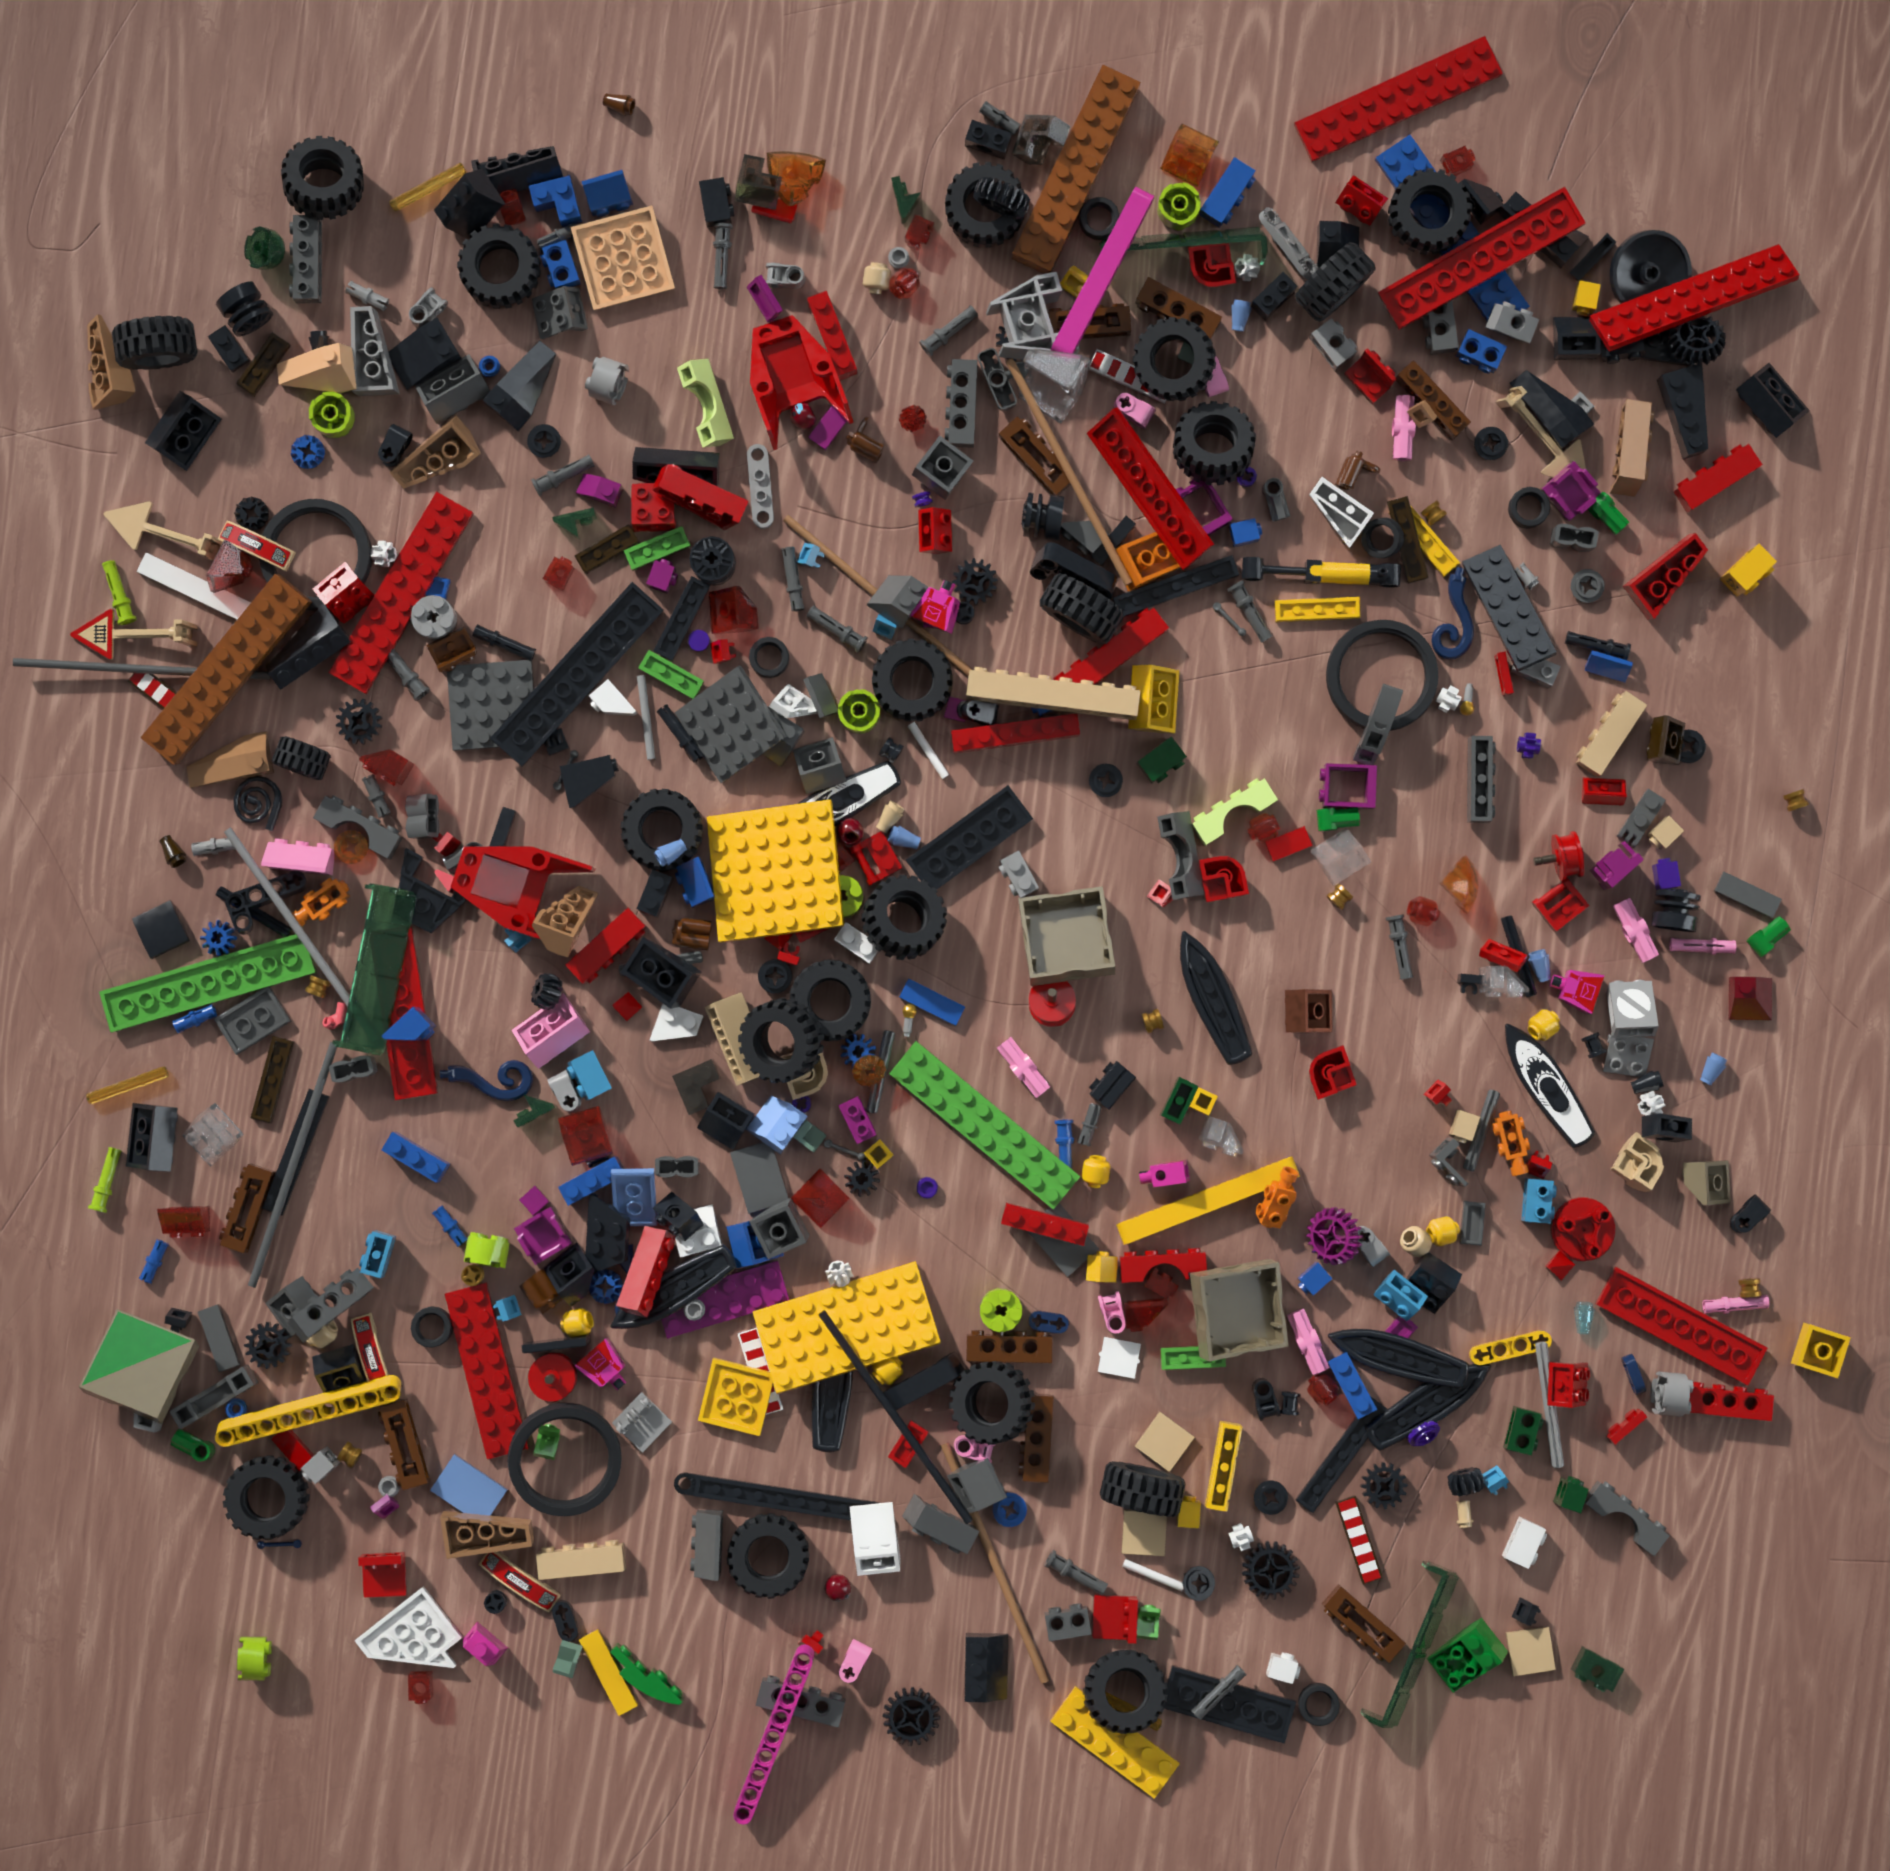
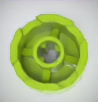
(1179, 194)
(323, 406)
(858, 699)
(854, 893)
(487, 1251)
(1000, 1322)
(253, 1658)

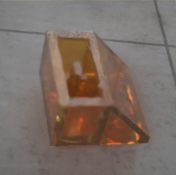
(1189, 154)

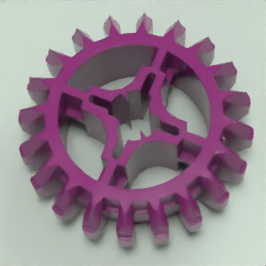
(1344, 1231)

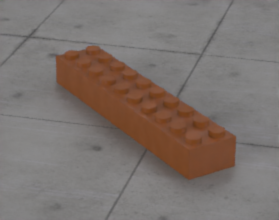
(1076, 170)
(226, 669)

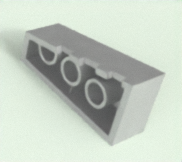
(370, 354)

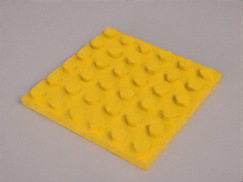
(775, 871)

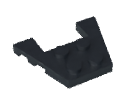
(431, 905)

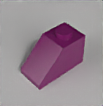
(600, 489)

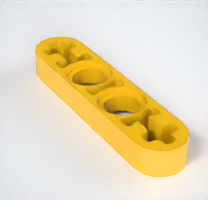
(1509, 1344)

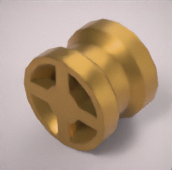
(1433, 513)
(1795, 800)
(1339, 896)
(317, 986)
(1152, 1021)
(468, 1276)
(1750, 1287)
(349, 1454)

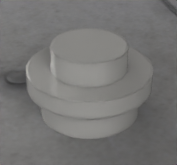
(898, 257)
(694, 1310)
(389, 1486)

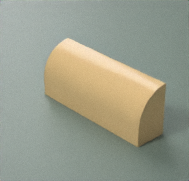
(726, 1020)

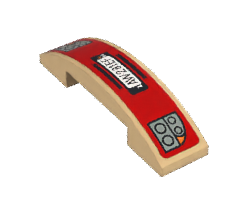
(257, 545)
(369, 1347)
(519, 1581)

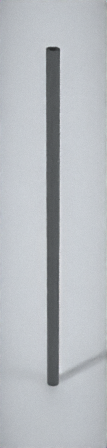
(114, 667)
(292, 1166)

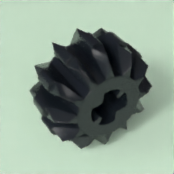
(546, 991)
(866, 1184)
(1465, 1481)

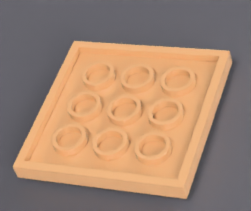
(622, 258)

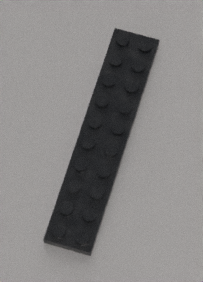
(576, 674)

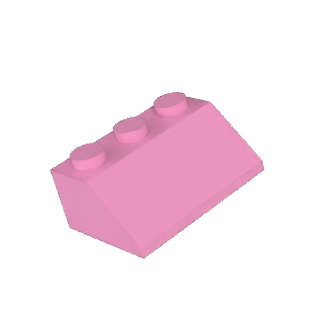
(299, 857)
(550, 1032)

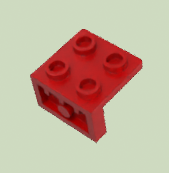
(1371, 376)
(650, 510)
(343, 593)
(1568, 1384)
(383, 1574)
(1115, 1617)

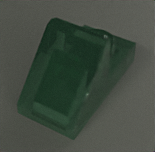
(907, 203)
(570, 520)
(539, 1108)

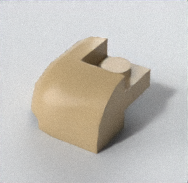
(811, 1081)
(1639, 1163)

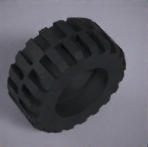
(322, 154)
(1434, 184)
(962, 223)
(487, 241)
(1335, 281)
(154, 342)
(1151, 342)
(1211, 466)
(1081, 608)
(912, 651)
(649, 803)
(918, 896)
(849, 977)
(757, 1048)
(1018, 1402)
(1142, 1489)
(240, 1510)
(760, 1584)
(1153, 1684)

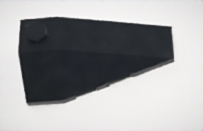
(519, 389)
(1554, 411)

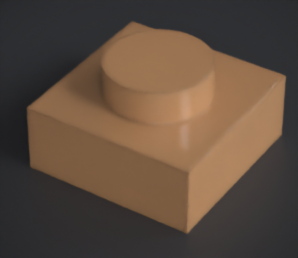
(1422, 414)

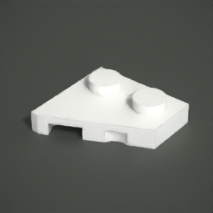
(792, 703)
(676, 1024)

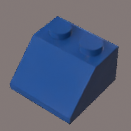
(607, 193)
(695, 882)
(411, 1026)
(746, 1245)

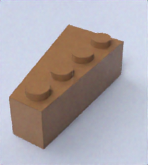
(1632, 447)
(480, 1534)

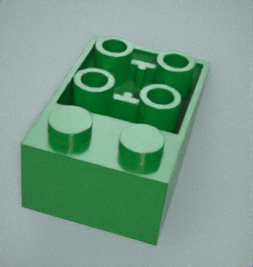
(1468, 1655)

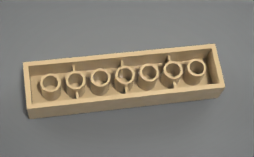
(1053, 694)

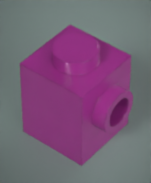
(662, 576)

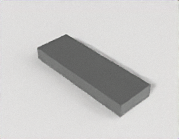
(1747, 895)
(218, 1338)

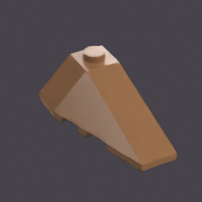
(110, 382)
(443, 451)
(238, 760)
(564, 920)

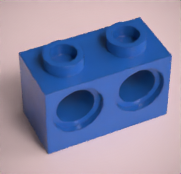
(565, 265)
(1482, 345)

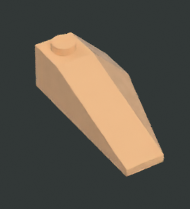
(321, 369)

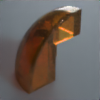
(798, 173)
(1462, 883)

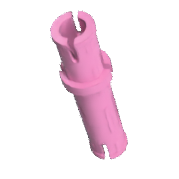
(1704, 945)
(1734, 1304)

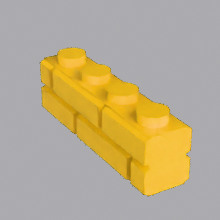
(1223, 1466)

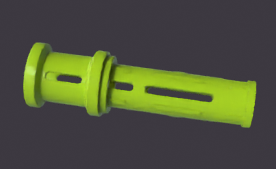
(121, 602)
(103, 1190)

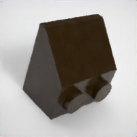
(1665, 740)

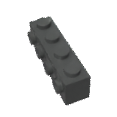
(306, 259)
(1480, 779)

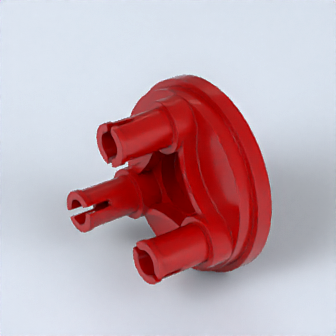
(1583, 1229)

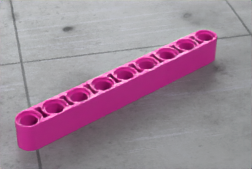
(1103, 271)
(769, 1743)

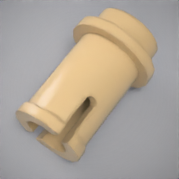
(1464, 1514)

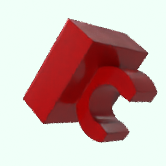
(720, 651)
(446, 844)
(789, 957)
(1438, 1093)
(1538, 1166)
(813, 1642)

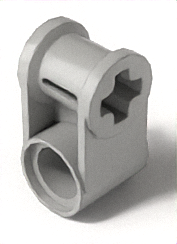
(782, 276)
(428, 304)
(564, 1087)
(1372, 1247)

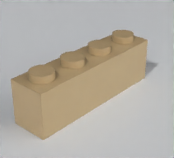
(1611, 733)
(580, 1560)

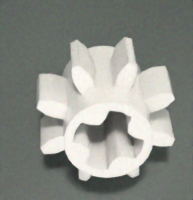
(1247, 267)
(383, 553)
(1448, 699)
(1651, 1103)
(839, 1273)
(1241, 1537)

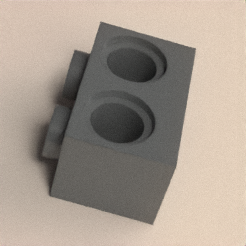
(1068, 1628)

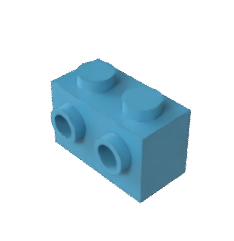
(588, 1075)
(1538, 1200)
(378, 1253)
(1400, 1295)

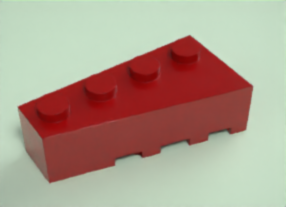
(700, 497)
(1658, 581)

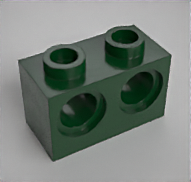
(1517, 1429)
(1571, 1494)

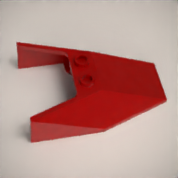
(791, 370)
(510, 881)

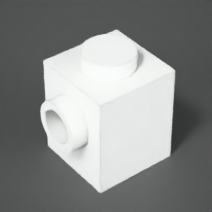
(1283, 1667)

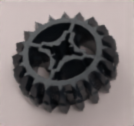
(1002, 197)
(1697, 345)
(1281, 1569)
(927, 1705)

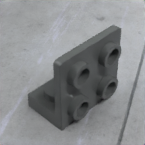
(559, 311)
(1447, 1149)

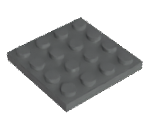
(484, 698)
(730, 724)

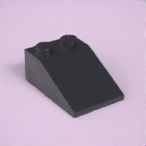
(423, 354)
(661, 973)

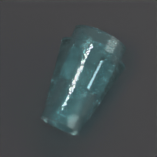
(1583, 1316)

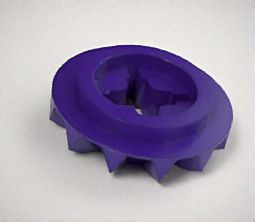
(1424, 1434)

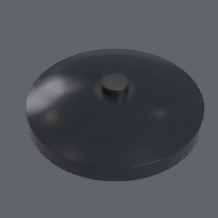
(1648, 263)

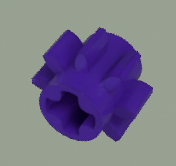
(1528, 745)

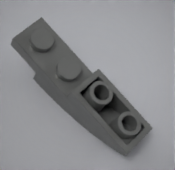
(1378, 725)

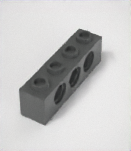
(1441, 343)
(968, 370)
(307, 1327)
(809, 1711)

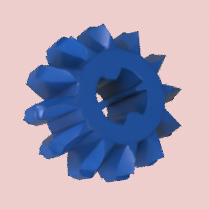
(210, 937)
(852, 1047)

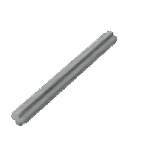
(1550, 1411)

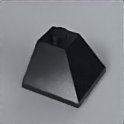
(1483, 199)
(1333, 237)
(571, 1274)

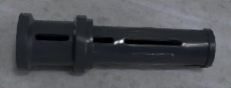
(1606, 647)

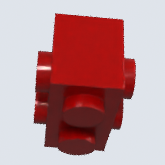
(1361, 200)
(935, 530)

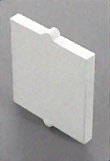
(1119, 1357)

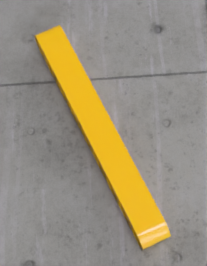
(1202, 1202)
(302, 1418)

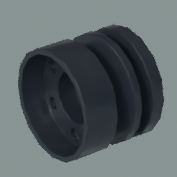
(244, 308)
(1043, 516)
(722, 568)
(1676, 910)

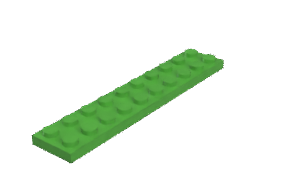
(206, 982)
(984, 1125)

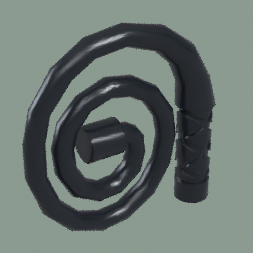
(277, 804)

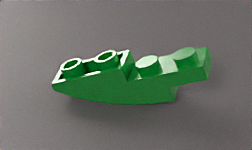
(651, 1683)

